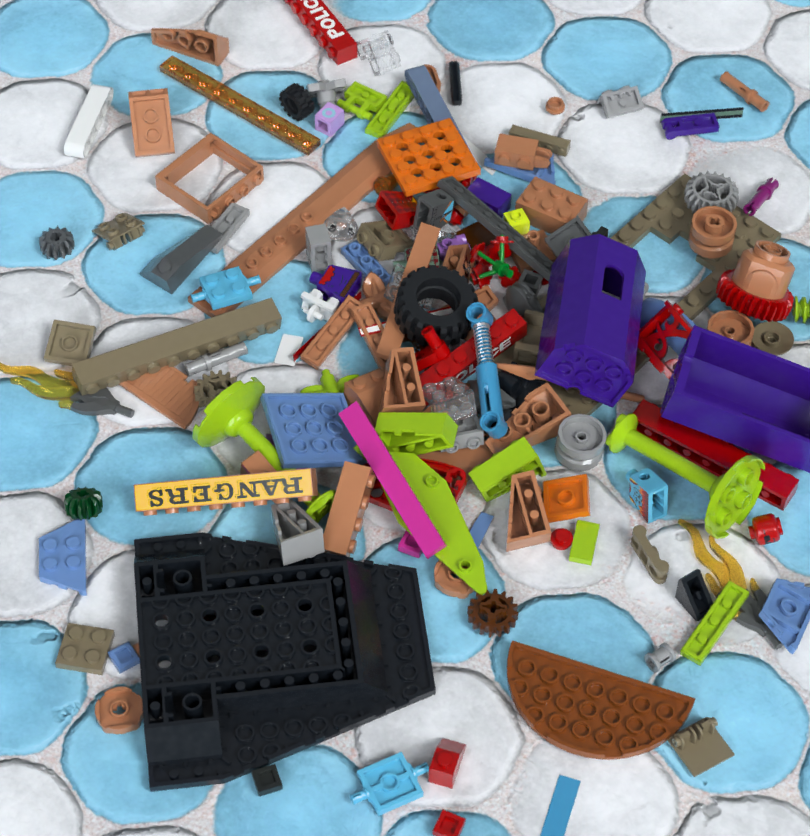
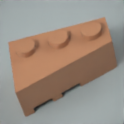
(401, 383)
(527, 515)

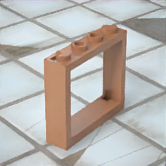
(194, 157)

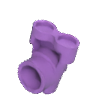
(443, 246)

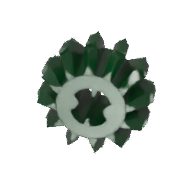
(83, 503)

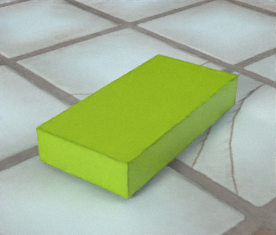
(584, 542)

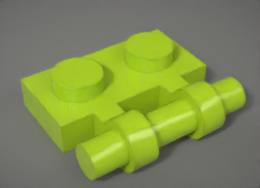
(363, 96)

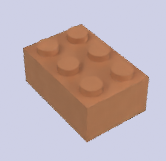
(550, 205)

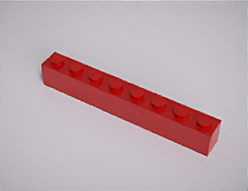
(711, 453)

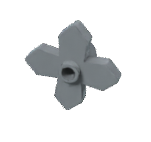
(326, 91)

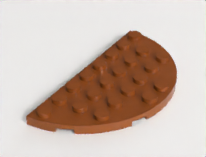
(591, 708)

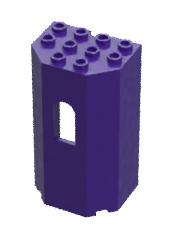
(587, 334)
(741, 397)

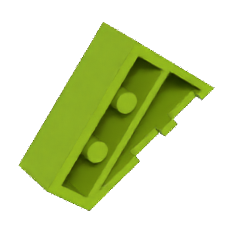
(416, 431)
(495, 474)

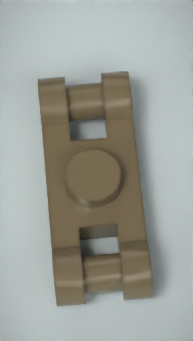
(649, 555)

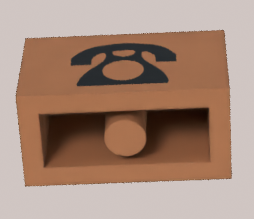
(459, 258)

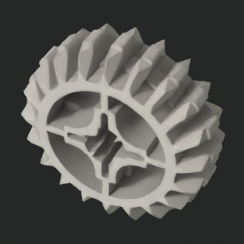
(711, 191)

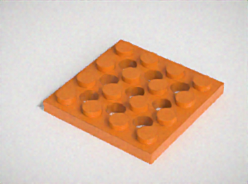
(427, 134)

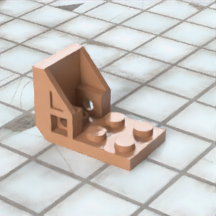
(151, 122)

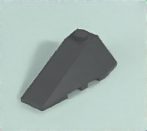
(176, 263)

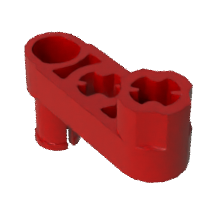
(434, 352)

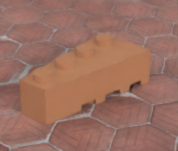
(348, 509)

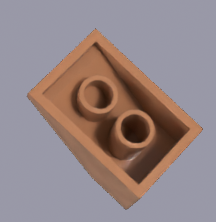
(367, 392)

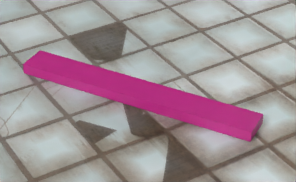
(392, 480)

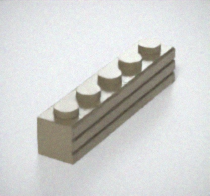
(555, 144)

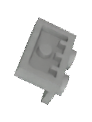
(621, 102)

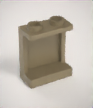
(527, 348)

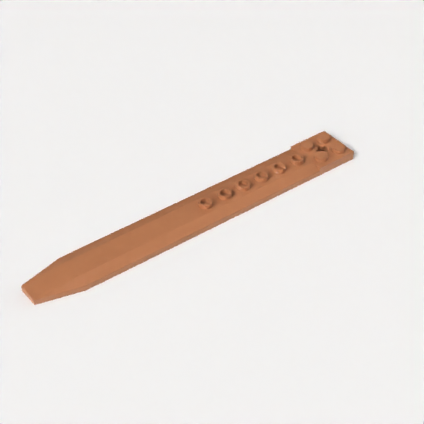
(288, 236)

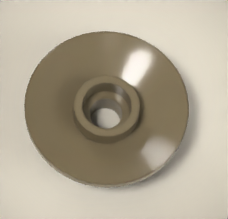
(773, 338)

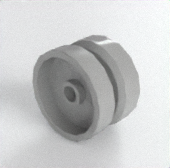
(580, 442)

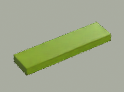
(390, 111)
(714, 623)

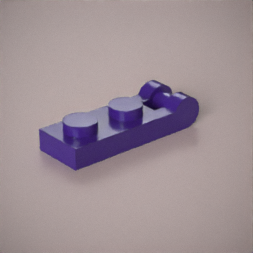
(690, 125)

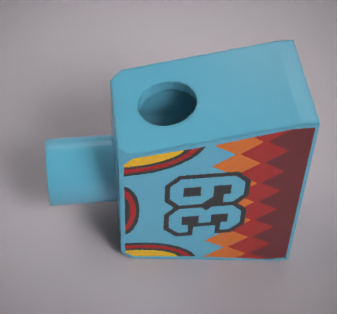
(648, 494)

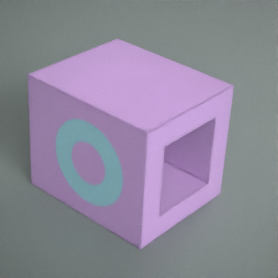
(329, 119)

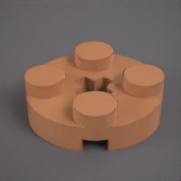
(448, 584)
(119, 723)

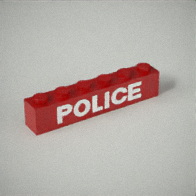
(326, 29)
(463, 360)

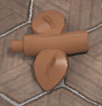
(374, 291)

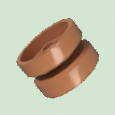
(712, 232)
(732, 325)

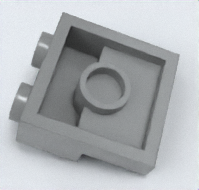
(468, 435)

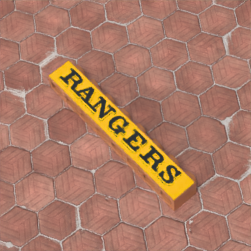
(226, 490)

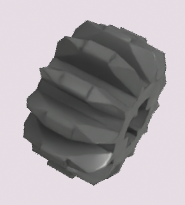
(56, 243)

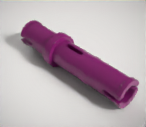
(763, 193)

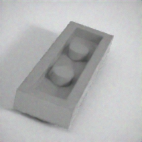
(229, 223)

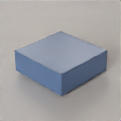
(124, 657)

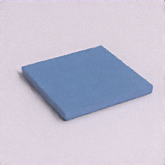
(309, 429)

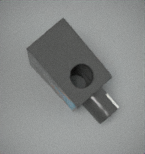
(434, 209)

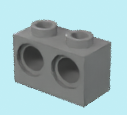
(318, 247)

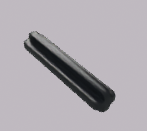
(455, 83)

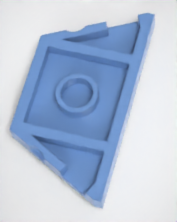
(528, 175)
(64, 557)
(787, 612)

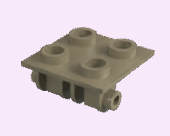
(119, 229)
(700, 746)

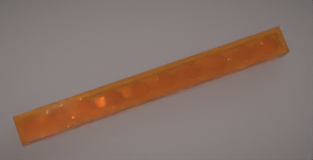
(240, 105)

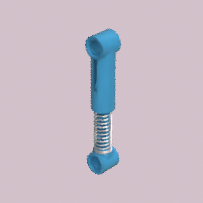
(487, 372)

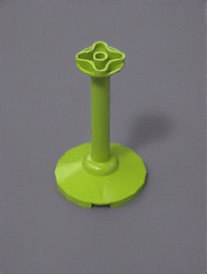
(233, 416)
(729, 495)

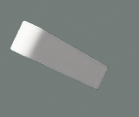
(88, 121)

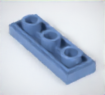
(363, 262)

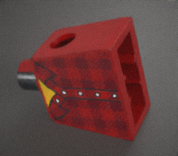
(396, 209)

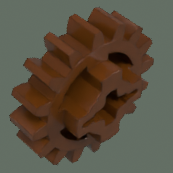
(492, 613)

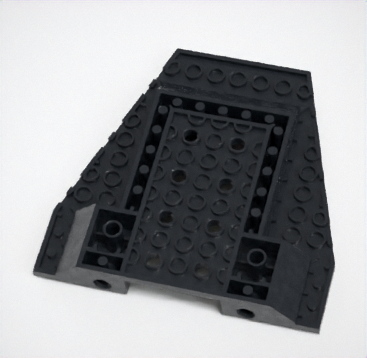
(249, 711)

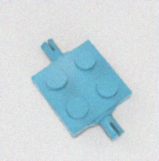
(225, 288)
(390, 783)

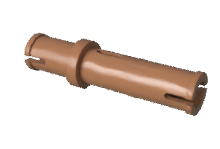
(750, 96)

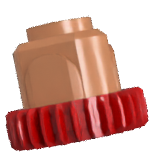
(759, 283)

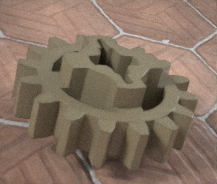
(212, 386)

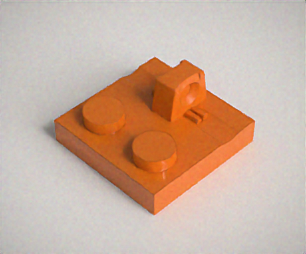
(566, 498)

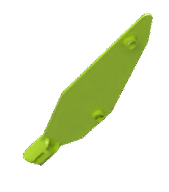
(444, 512)

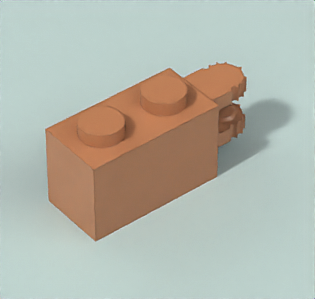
(521, 153)

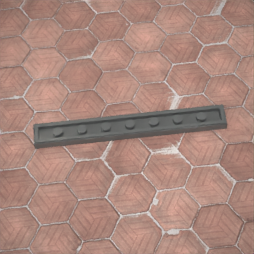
(497, 225)

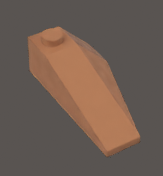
(192, 43)
(534, 419)

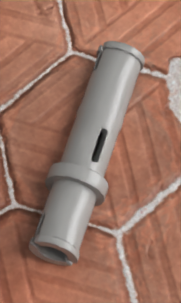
(206, 362)

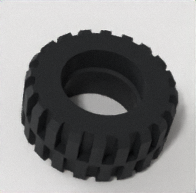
(436, 284)

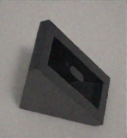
(694, 595)

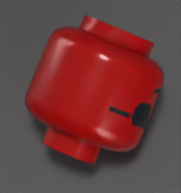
(765, 529)

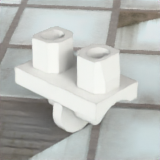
(316, 307)

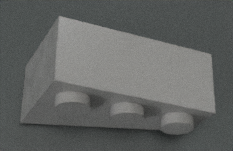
(296, 533)

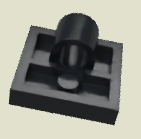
(517, 386)

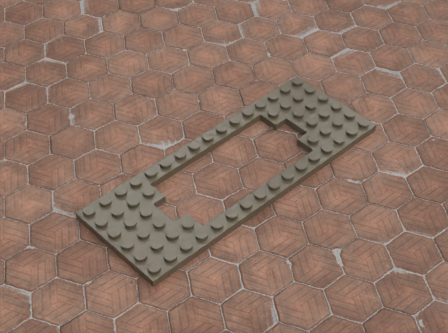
(668, 219)

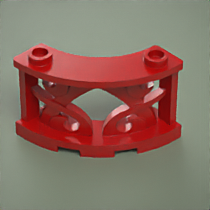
(648, 339)

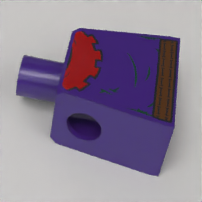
(337, 282)

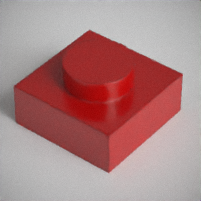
(449, 824)

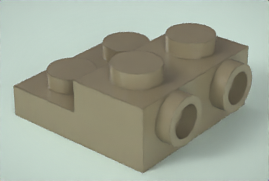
(382, 240)

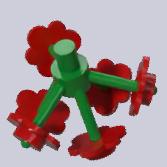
(499, 251)

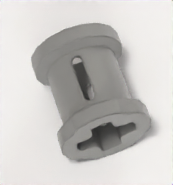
(660, 657)

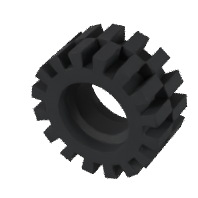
(296, 102)

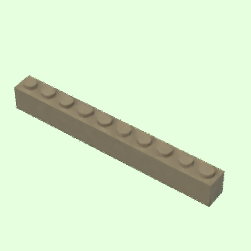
(176, 346)

